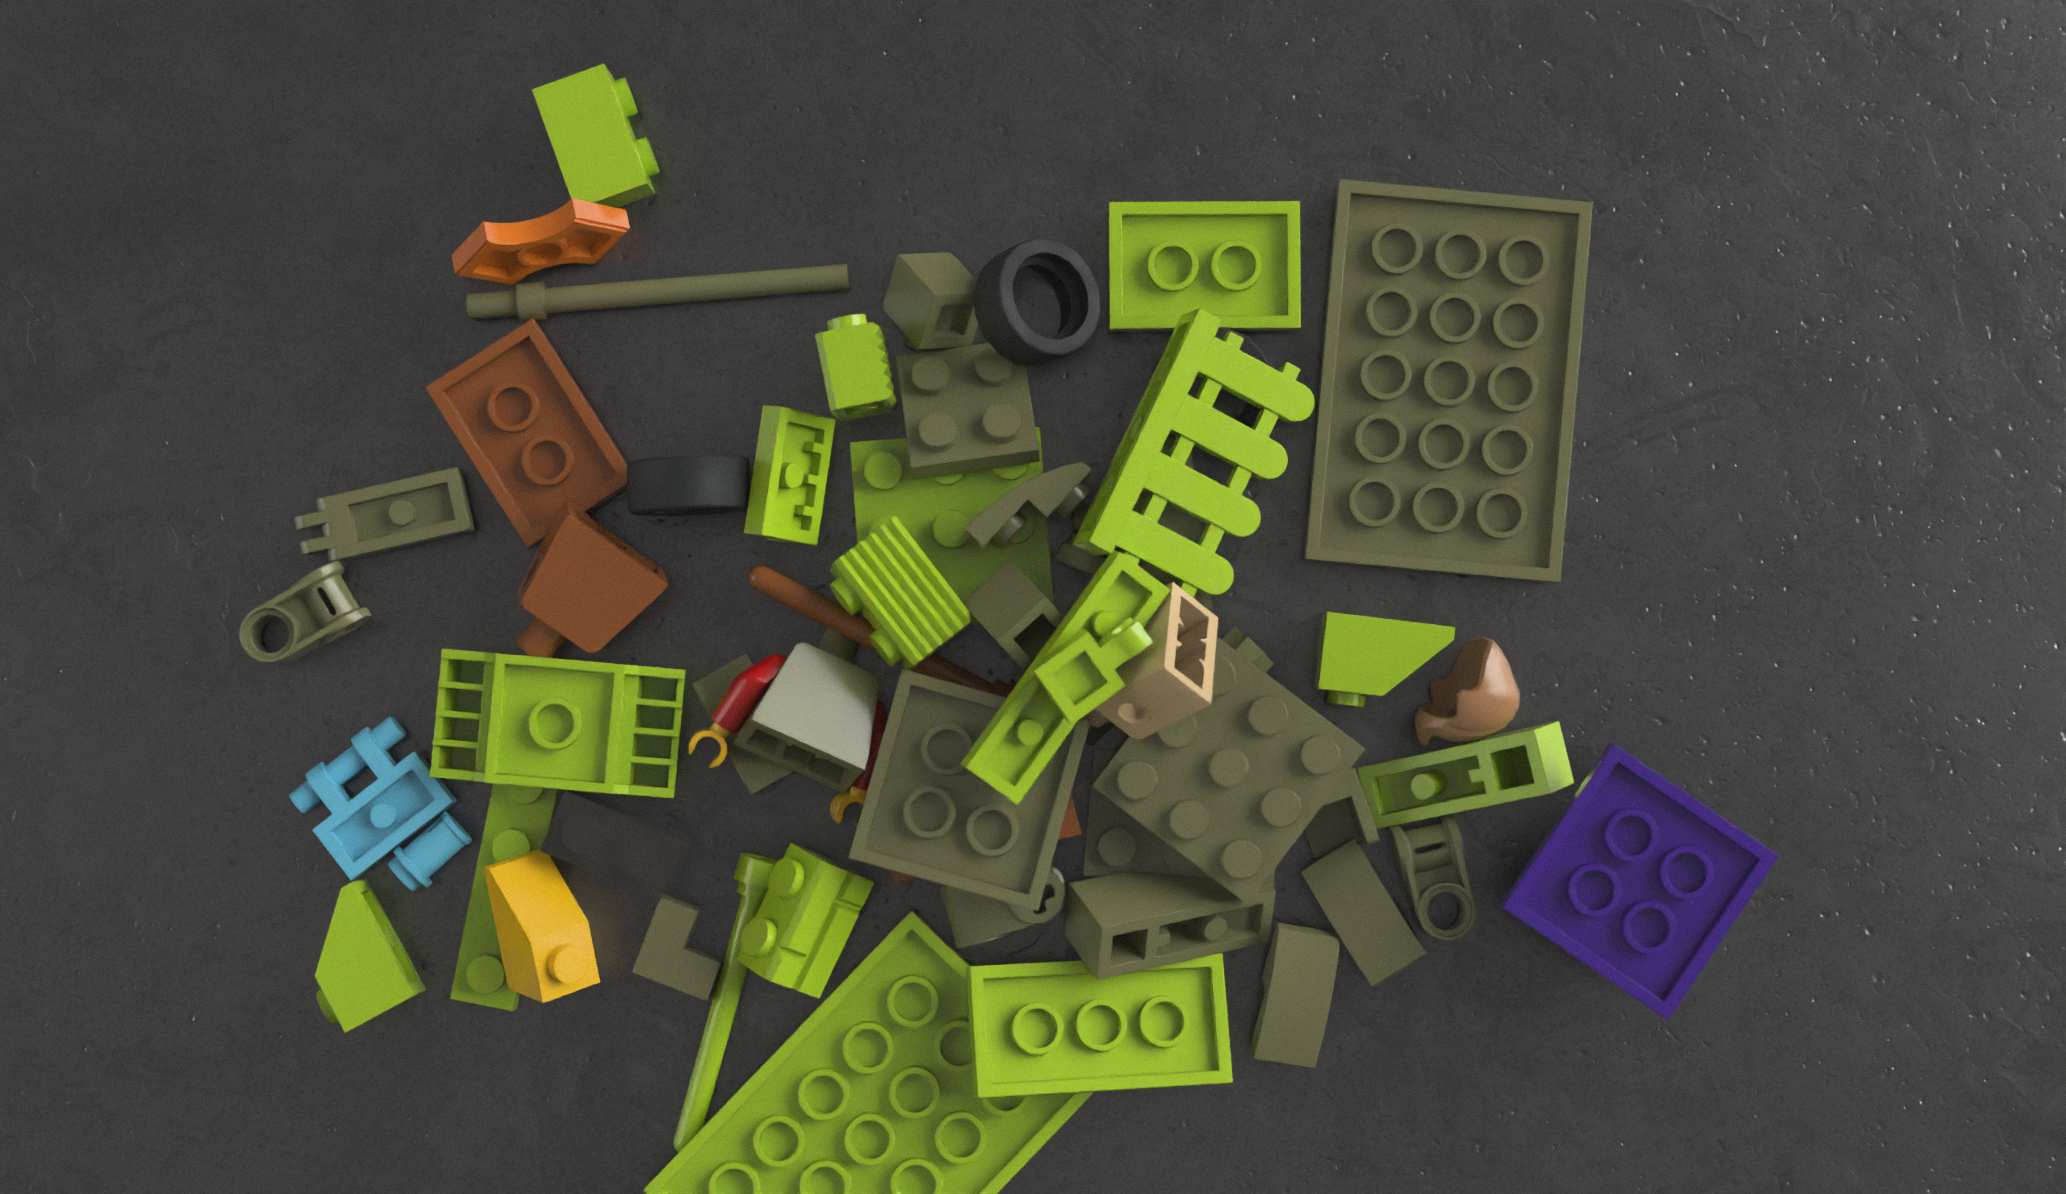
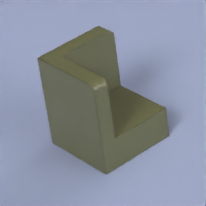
(932, 300)
(1342, 819)

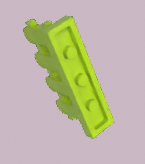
(1194, 422)

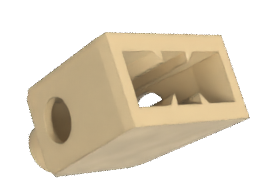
(1168, 676)

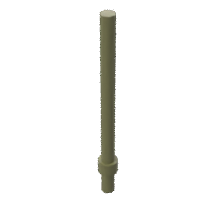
(536, 301)

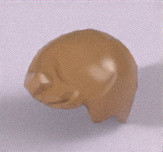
(1472, 699)

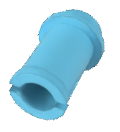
(429, 852)

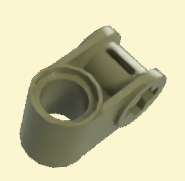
(307, 616)
(1433, 873)
(982, 919)

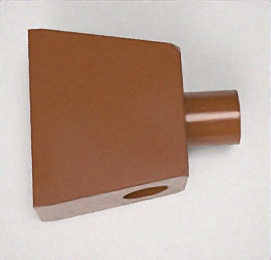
(584, 585)

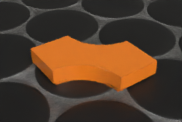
(513, 250)

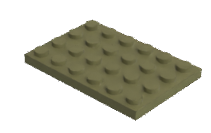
(1448, 381)

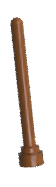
(859, 628)

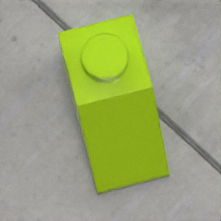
(1371, 654)
(362, 961)

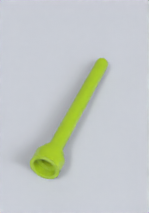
(753, 876)

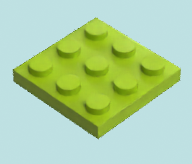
(942, 507)

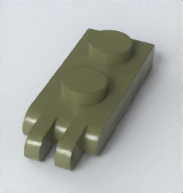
(389, 516)

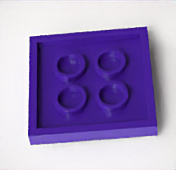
(1639, 880)

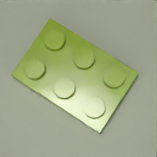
(1206, 255)

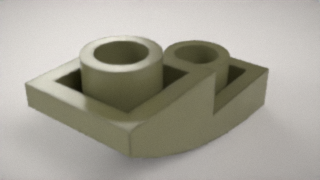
(1051, 491)
(1364, 913)
(1296, 995)

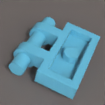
(382, 814)

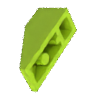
(1467, 775)

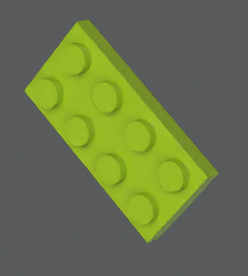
(1067, 1033)

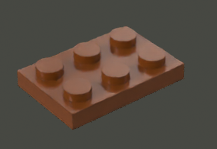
(530, 431)

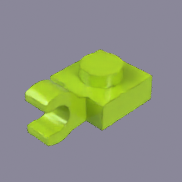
(1083, 673)

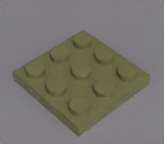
(1234, 777)
(945, 822)

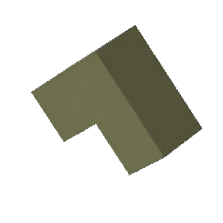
(668, 957)

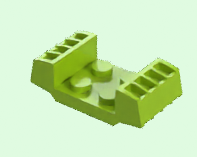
(557, 723)

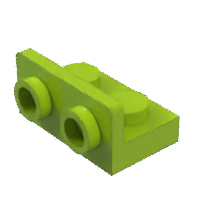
(789, 475)

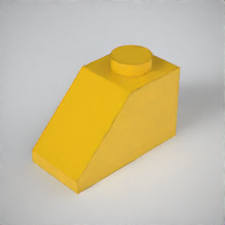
(540, 928)

